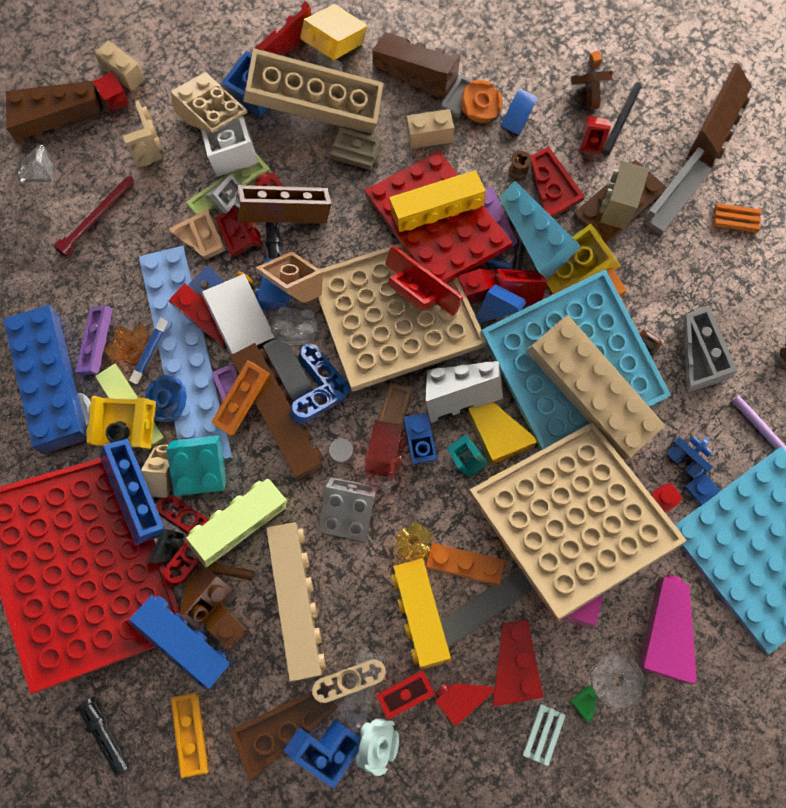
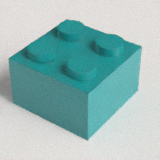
(197, 465)

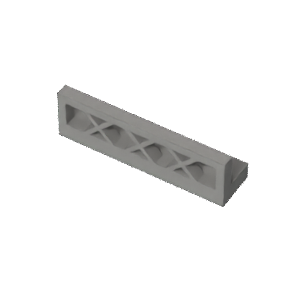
(677, 193)

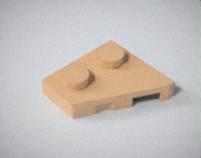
(200, 234)

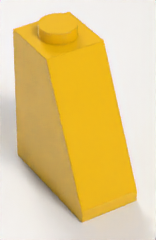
(499, 433)

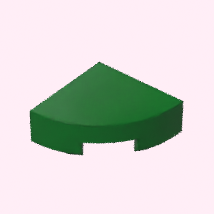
(585, 703)

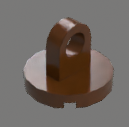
(592, 81)

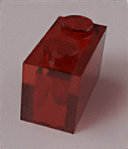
(384, 448)

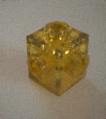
(417, 533)

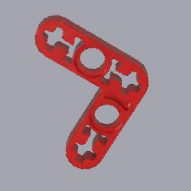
(169, 515)

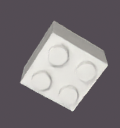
(230, 147)

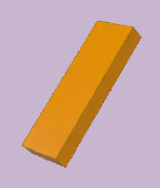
(189, 735)

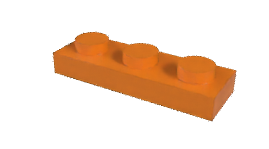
(240, 398)
(465, 564)

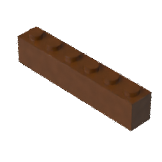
(275, 411)

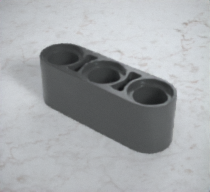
(288, 368)

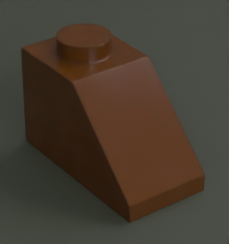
(225, 627)

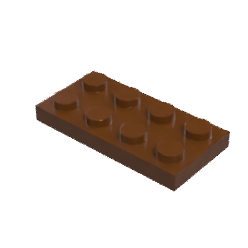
(589, 211)

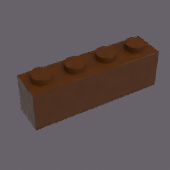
(282, 204)

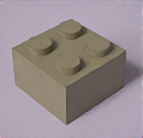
(623, 195)

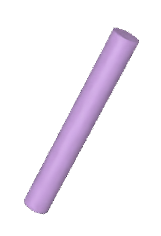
(758, 423)

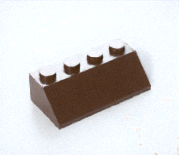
(722, 116)

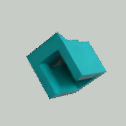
(467, 456)

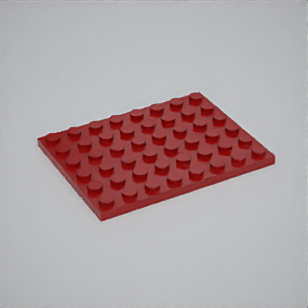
(72, 575)

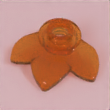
(128, 341)

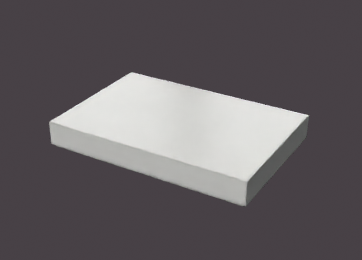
(237, 314)

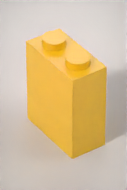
(333, 32)

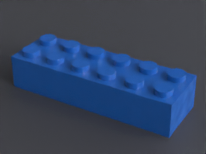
(45, 379)

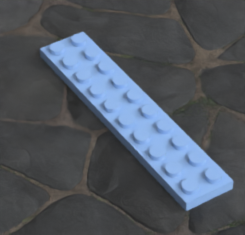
(183, 346)

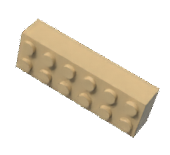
(313, 91)
(595, 387)

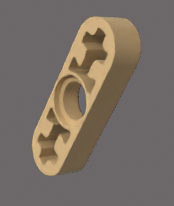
(333, 694)

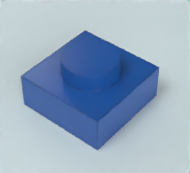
(701, 489)

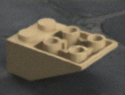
(205, 104)

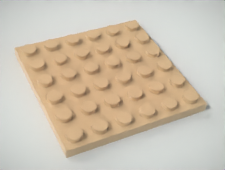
(381, 331)
(576, 520)

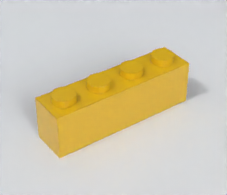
(437, 201)
(422, 614)

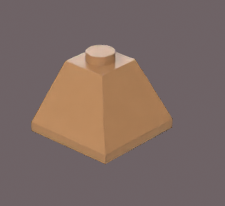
(294, 276)

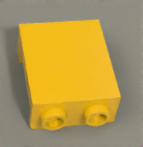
(136, 414)

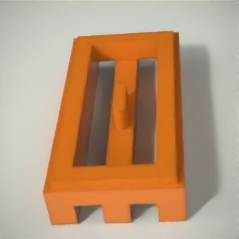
(737, 214)

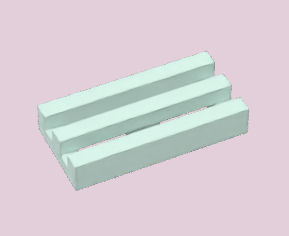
(553, 739)

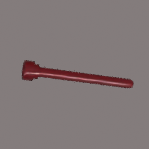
(66, 245)

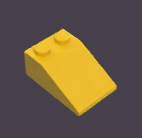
(587, 261)

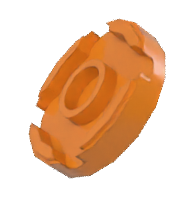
(481, 101)

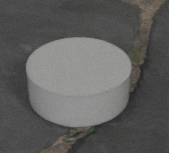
(341, 450)

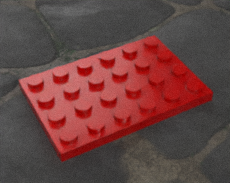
(449, 244)

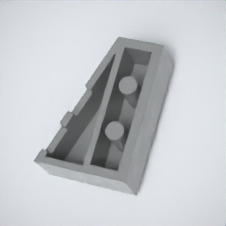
(705, 351)
(461, 387)

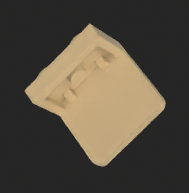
(145, 143)

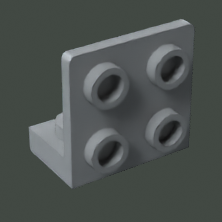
(347, 509)

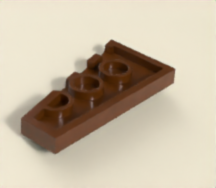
(266, 736)

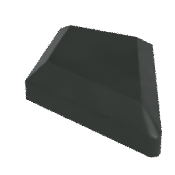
(167, 546)

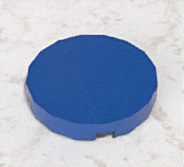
(169, 398)

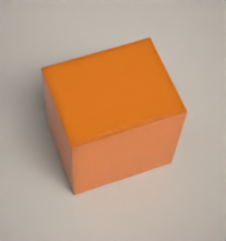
(595, 59)

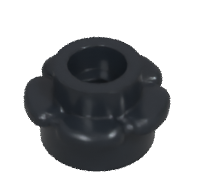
(112, 430)

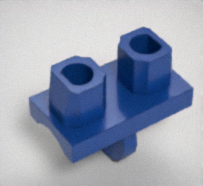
(698, 464)

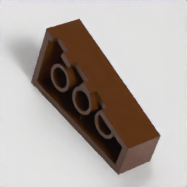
(417, 64)
(49, 107)

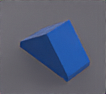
(499, 303)

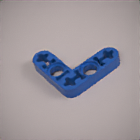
(325, 384)

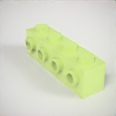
(236, 522)

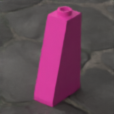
(669, 633)

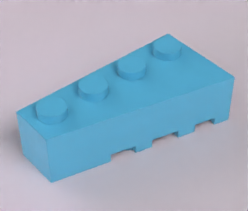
(542, 236)

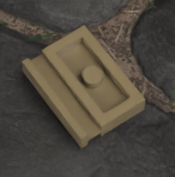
(355, 149)

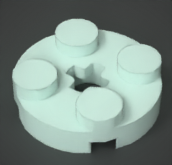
(377, 746)

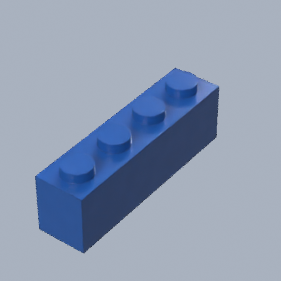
(131, 491)
(178, 642)

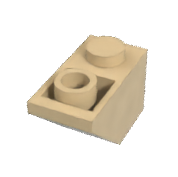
(157, 472)

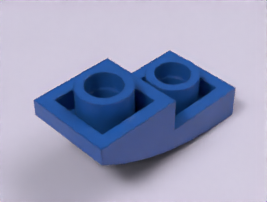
(518, 112)

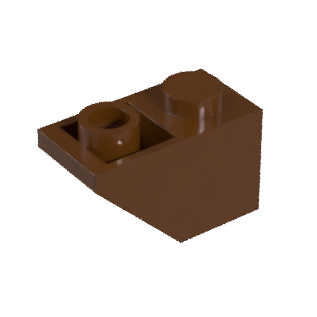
(202, 596)

